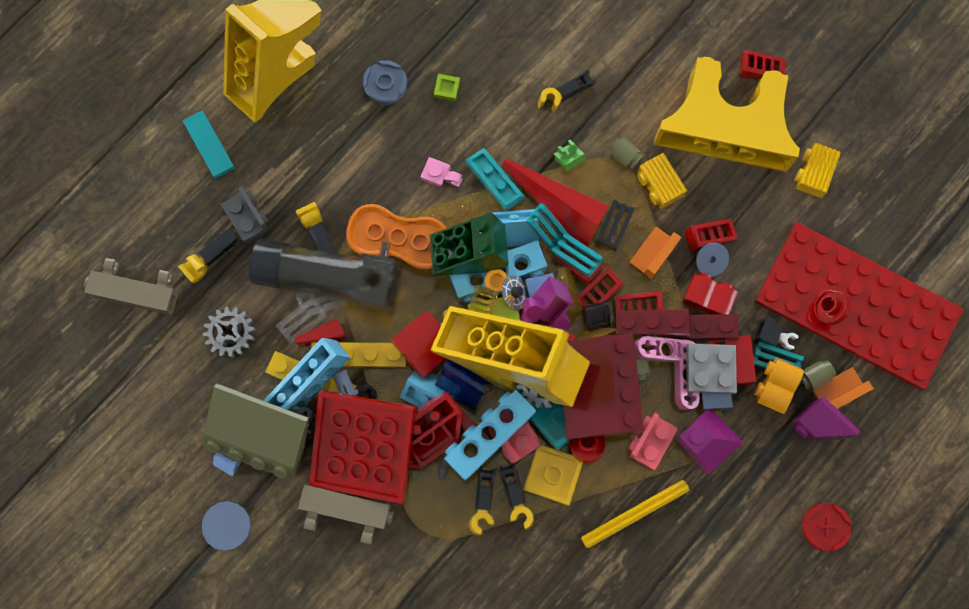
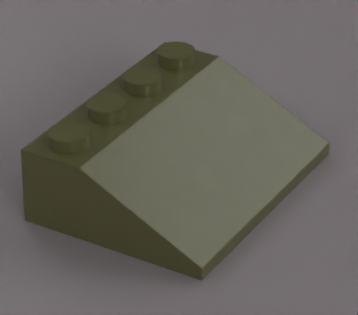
(255, 432)

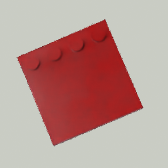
(362, 446)

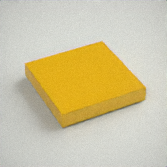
(553, 475)

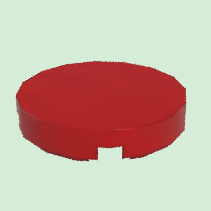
(826, 527)

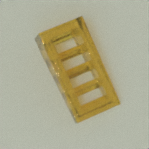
(565, 276)
(481, 290)

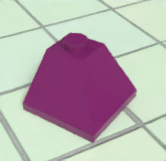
(824, 422)
(708, 440)

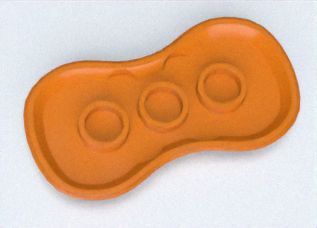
(408, 236)

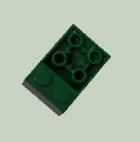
(470, 247)

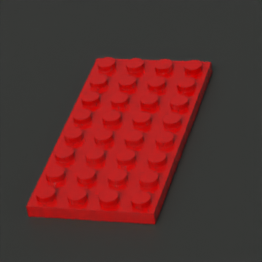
(889, 317)

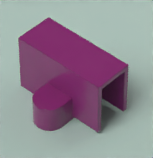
(548, 305)

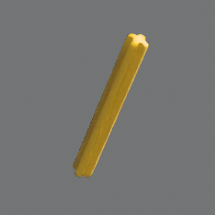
(635, 514)

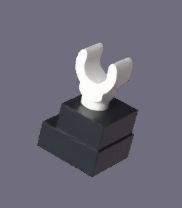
(772, 334)

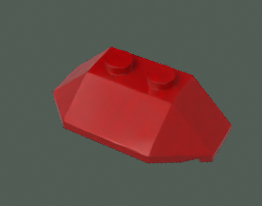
(434, 429)

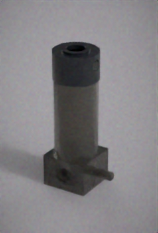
(328, 273)

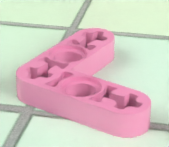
(678, 357)

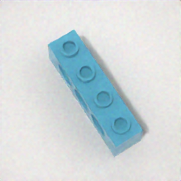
(529, 254)
(309, 375)
(521, 411)

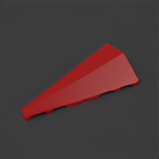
(573, 210)

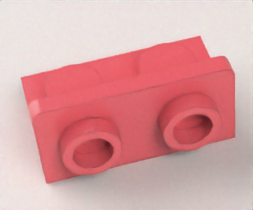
(652, 442)
(520, 443)

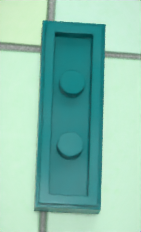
(208, 144)
(495, 179)

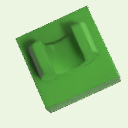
(569, 156)

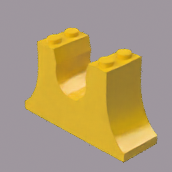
(266, 51)
(728, 132)
(513, 353)

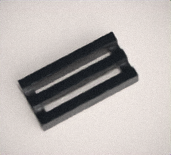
(622, 207)

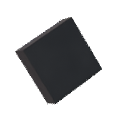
(596, 315)

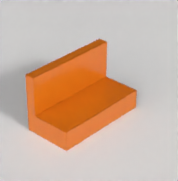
(654, 252)
(843, 388)

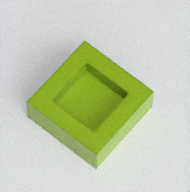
(446, 87)

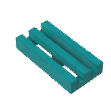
(554, 222)
(562, 244)
(760, 345)

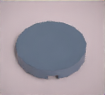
(385, 82)
(226, 526)

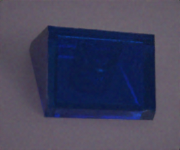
(463, 384)

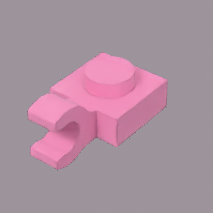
(438, 172)

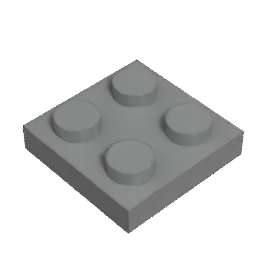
(711, 368)

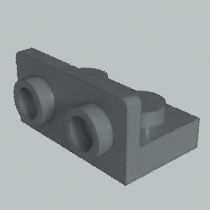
(244, 215)

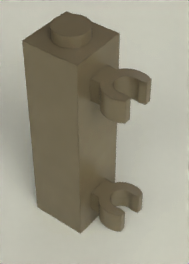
(131, 292)
(344, 507)

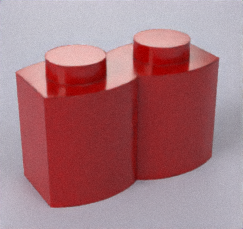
(709, 296)

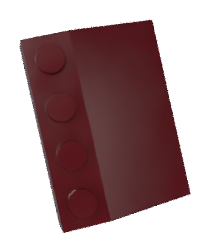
(610, 391)

